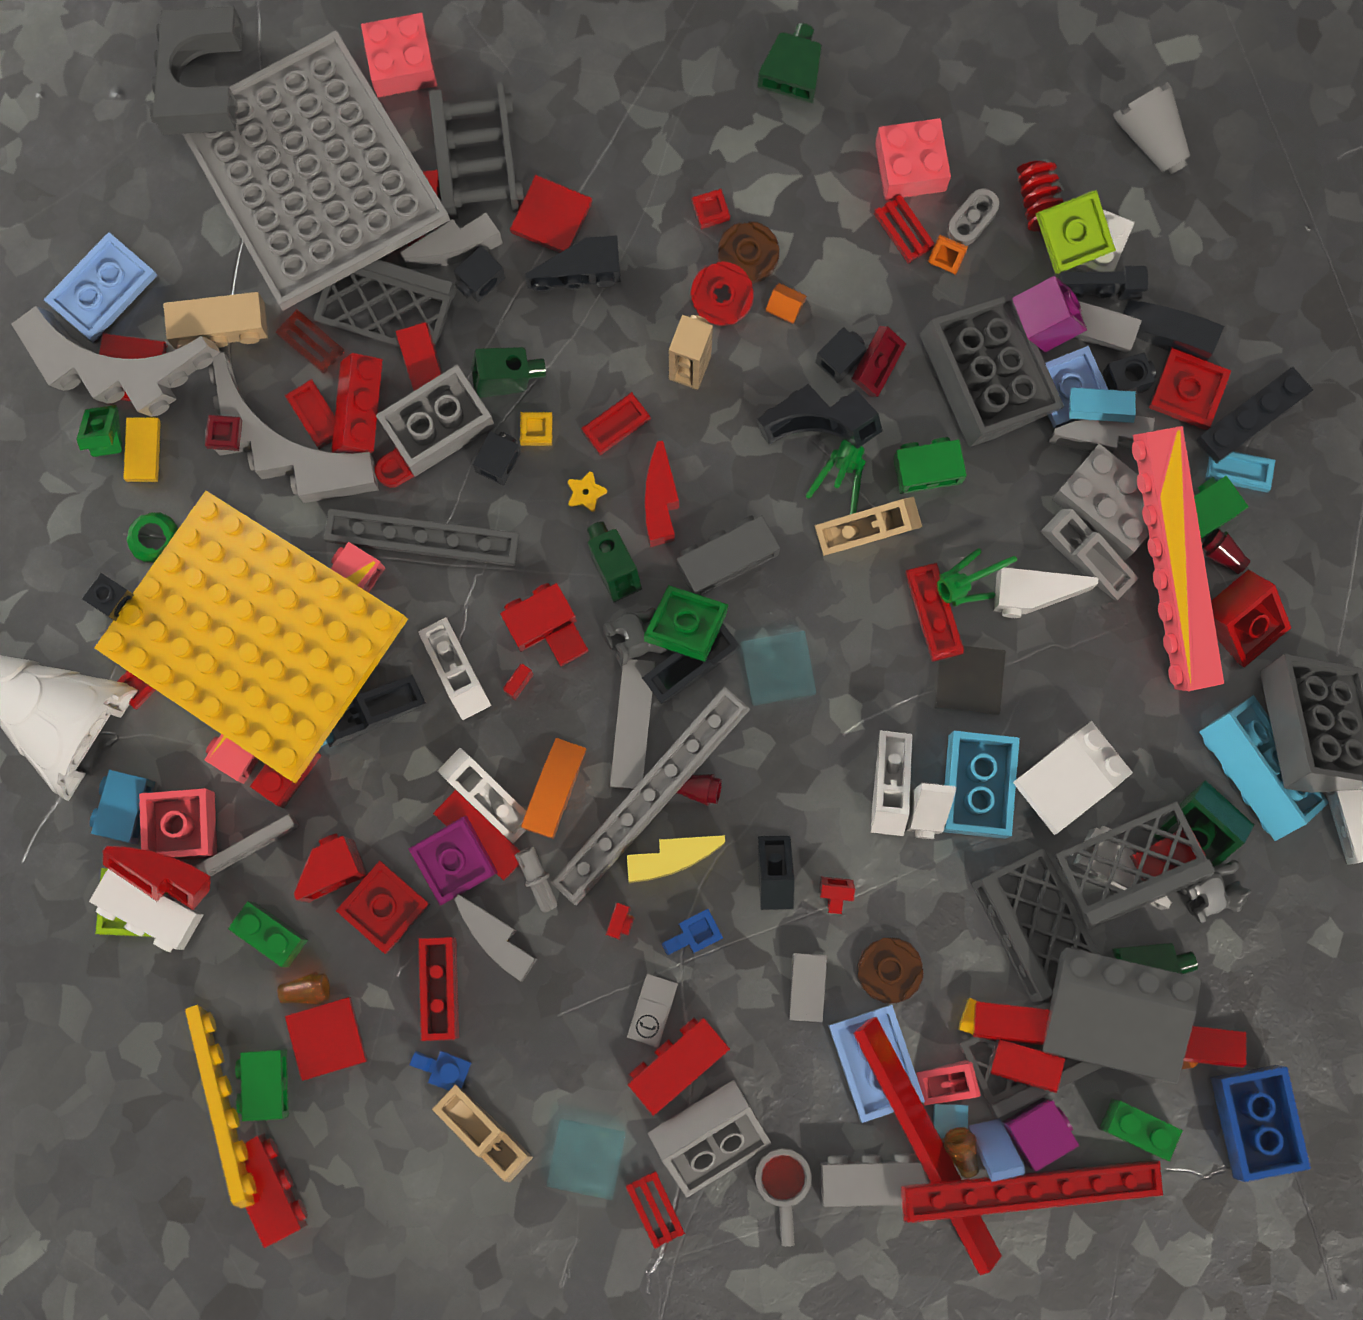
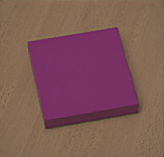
(453, 860)

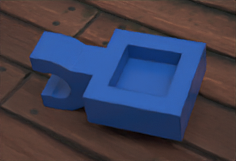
(696, 932)
(444, 1070)

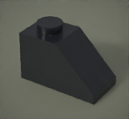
(775, 872)

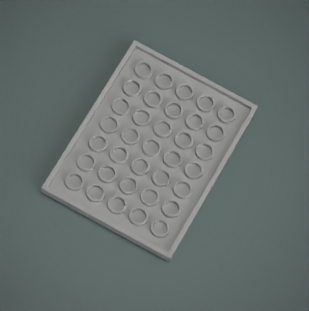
(315, 172)

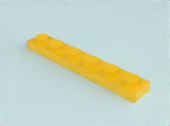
(223, 1117)

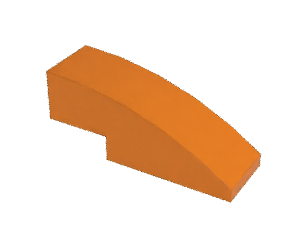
(553, 788)

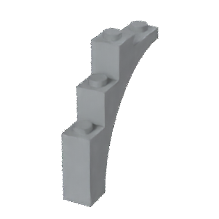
(144, 380)
(317, 473)

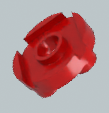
(716, 276)

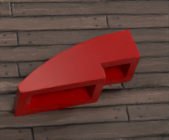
(660, 498)
(158, 874)

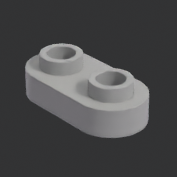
(971, 218)

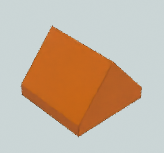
(947, 254)
(785, 303)

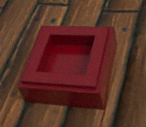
(223, 432)

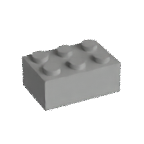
(436, 420)
(1107, 500)

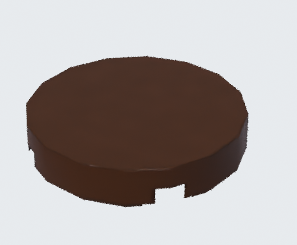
(751, 248)
(890, 970)

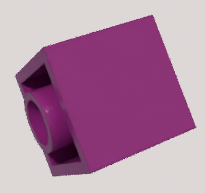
(1050, 313)
(1040, 1133)

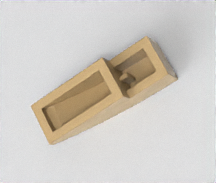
(482, 1133)

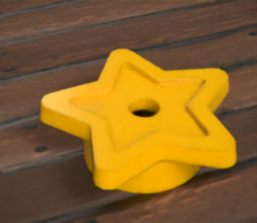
(589, 500)

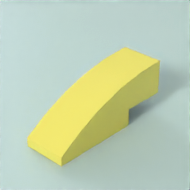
(673, 857)

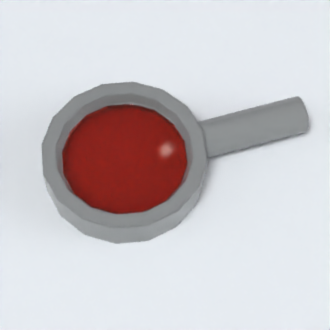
(783, 1180)

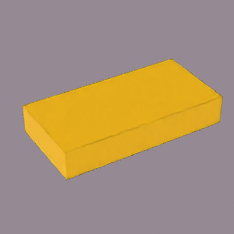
(142, 449)

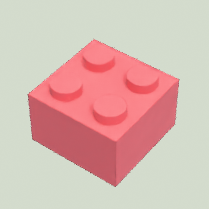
(399, 55)
(912, 159)
(179, 823)

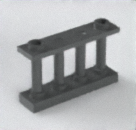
(447, 139)

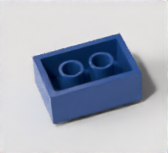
(1260, 1123)

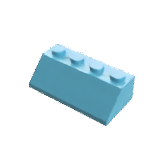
(1249, 757)

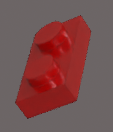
(620, 922)

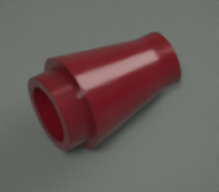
(1224, 550)
(702, 788)

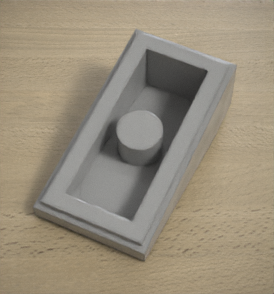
(807, 987)

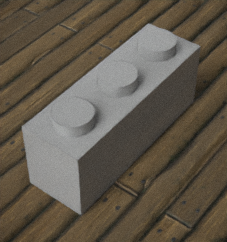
(868, 1181)

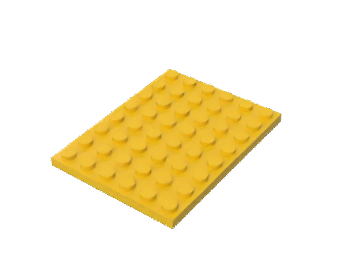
(251, 635)

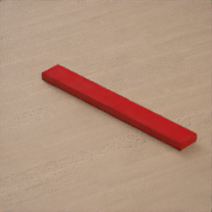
(1030, 1025)
(923, 1136)
(1031, 1191)

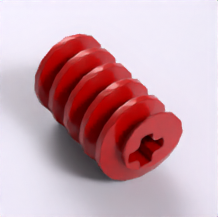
(1037, 189)

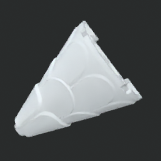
(56, 716)

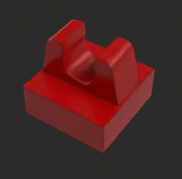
(836, 891)

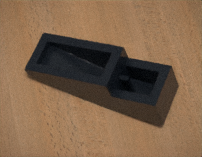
(1175, 329)
(682, 671)
(376, 709)

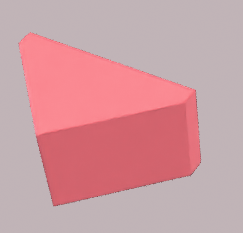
(948, 1083)

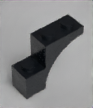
(806, 411)

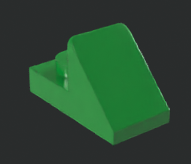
(100, 431)

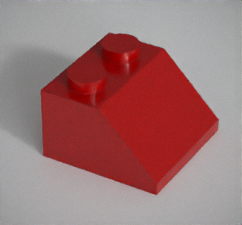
(1249, 617)
(330, 868)

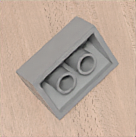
(709, 1138)

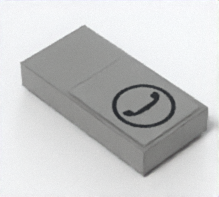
(652, 1010)

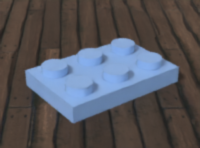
(100, 287)
(862, 1082)

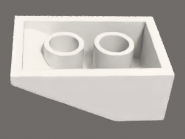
(1072, 777)

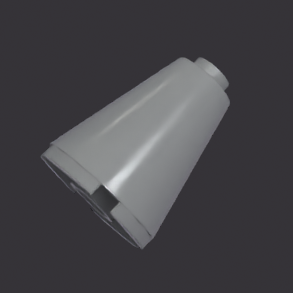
(1157, 128)

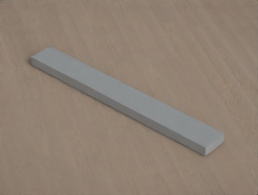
(650, 796)

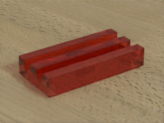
(329, 358)

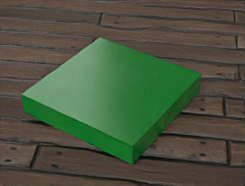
(686, 623)

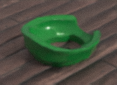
(138, 550)

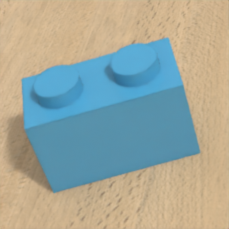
(120, 807)

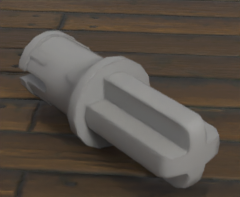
(536, 878)

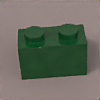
(1214, 822)

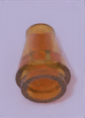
(305, 990)
(962, 1149)

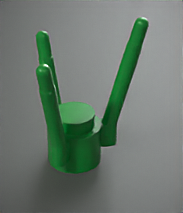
(846, 459)
(955, 586)

